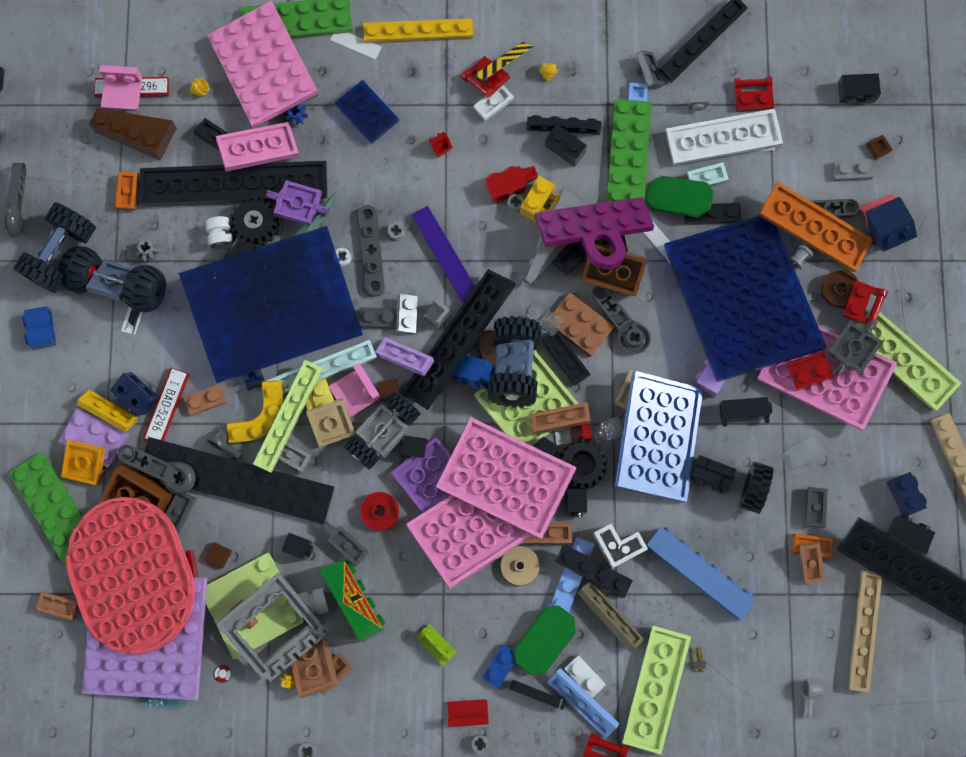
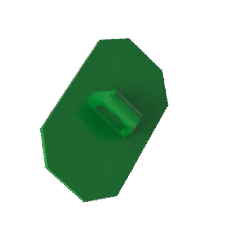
(679, 196)
(544, 640)

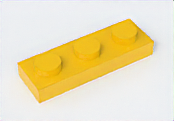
(107, 411)

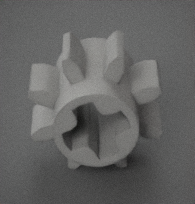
(144, 245)

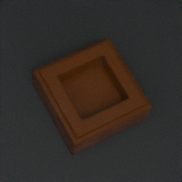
(879, 147)
(387, 388)
(218, 555)

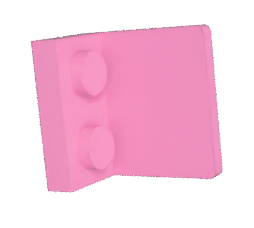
(121, 87)
(355, 390)

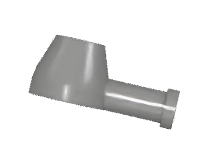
(810, 690)

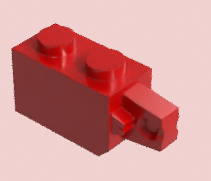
(509, 182)

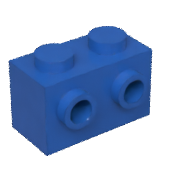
(474, 373)

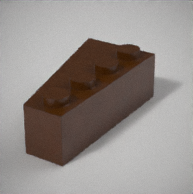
(136, 131)

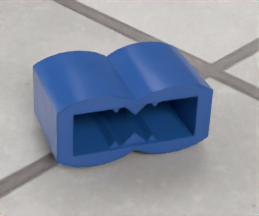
(39, 327)

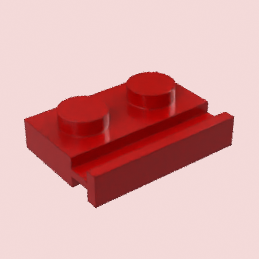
(810, 371)

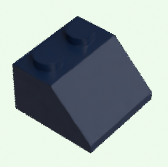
(890, 224)

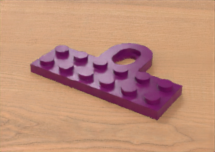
(596, 222)

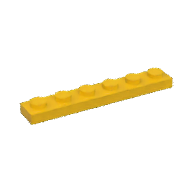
(418, 30)

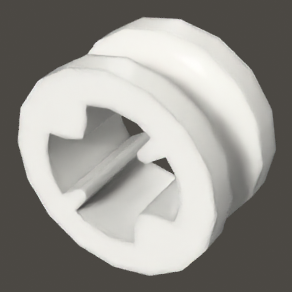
(348, 256)

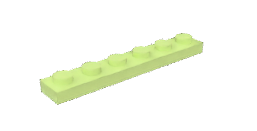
(288, 416)

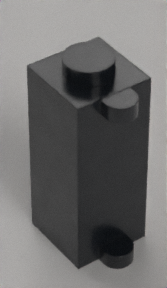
(745, 410)

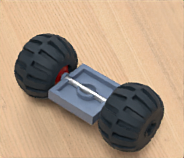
(138, 286)

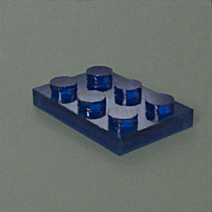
(367, 112)

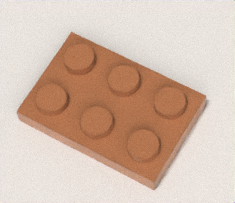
(582, 324)
(314, 669)

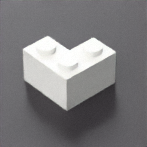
(614, 549)

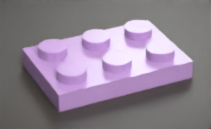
(94, 431)

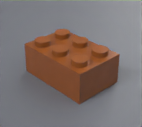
(623, 278)

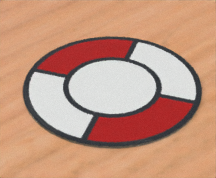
(222, 673)

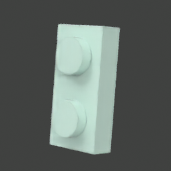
(711, 174)

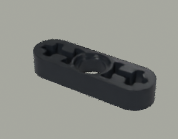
(537, 694)

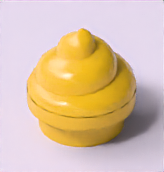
(548, 70)
(199, 87)

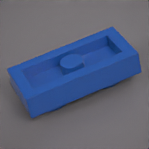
(499, 666)

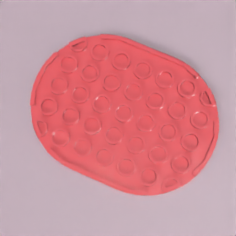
(130, 575)

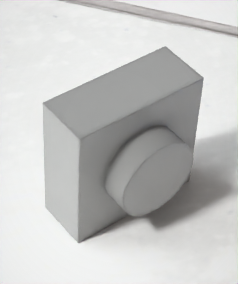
(698, 102)

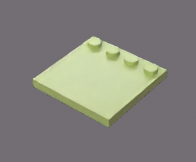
(517, 421)
(240, 584)

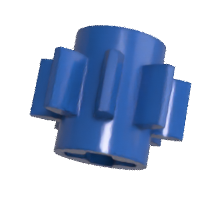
(299, 116)

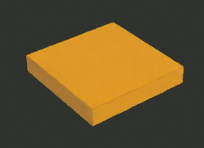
(83, 462)

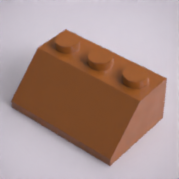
(134, 484)

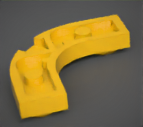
(262, 424)

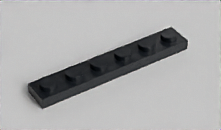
(702, 39)

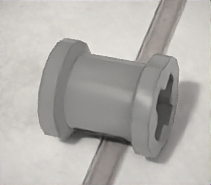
(801, 256)

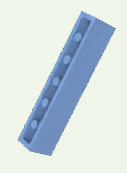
(700, 574)

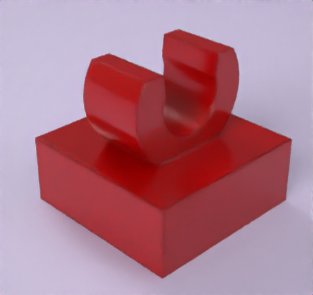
(440, 144)
(584, 431)

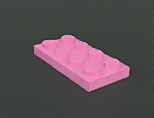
(257, 146)

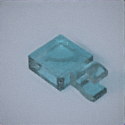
(169, 703)

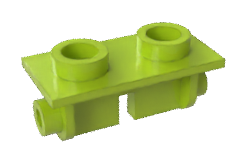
(436, 644)

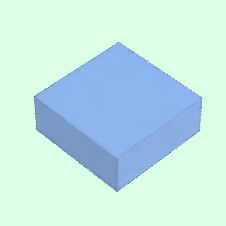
(638, 92)

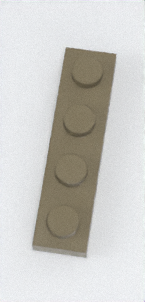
(610, 616)

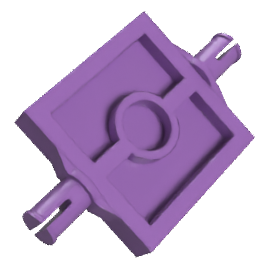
(297, 203)

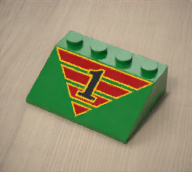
(352, 600)

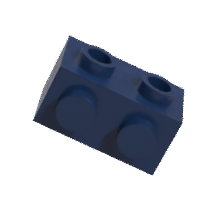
(134, 394)
(907, 494)

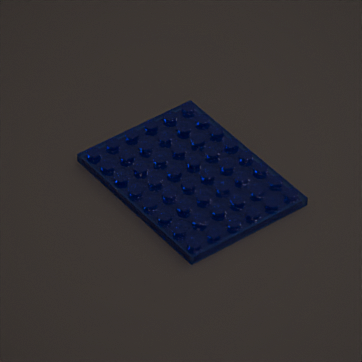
(744, 297)
(271, 304)

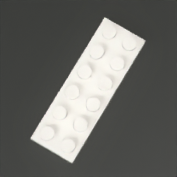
(724, 137)

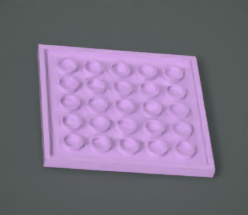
(164, 673)

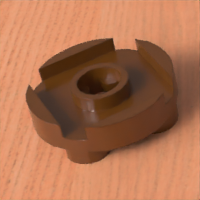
(829, 290)

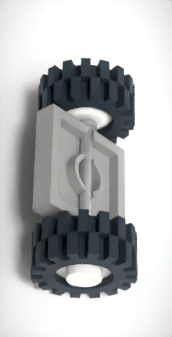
(382, 430)

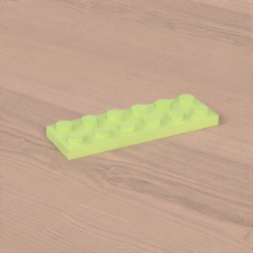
(914, 365)
(656, 689)

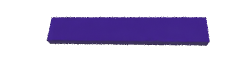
(444, 253)

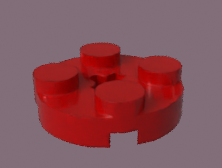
(389, 517)

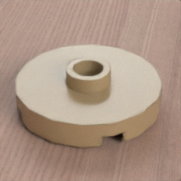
(520, 576)

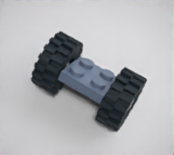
(67, 224)
(512, 377)

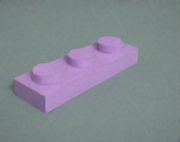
(404, 356)

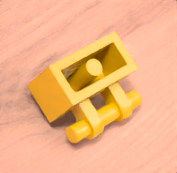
(538, 197)

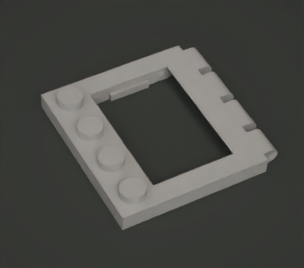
(252, 607)

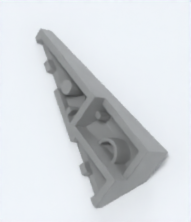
(546, 255)

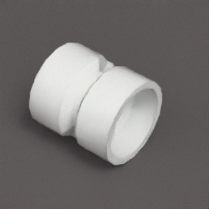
(219, 234)
(316, 601)

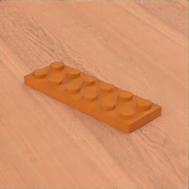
(815, 226)

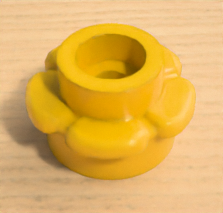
(287, 681)

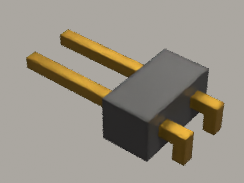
(702, 664)

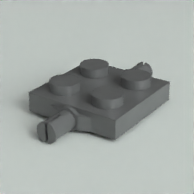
(855, 347)

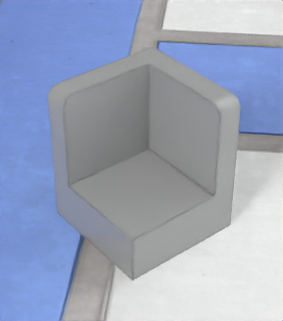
(437, 313)

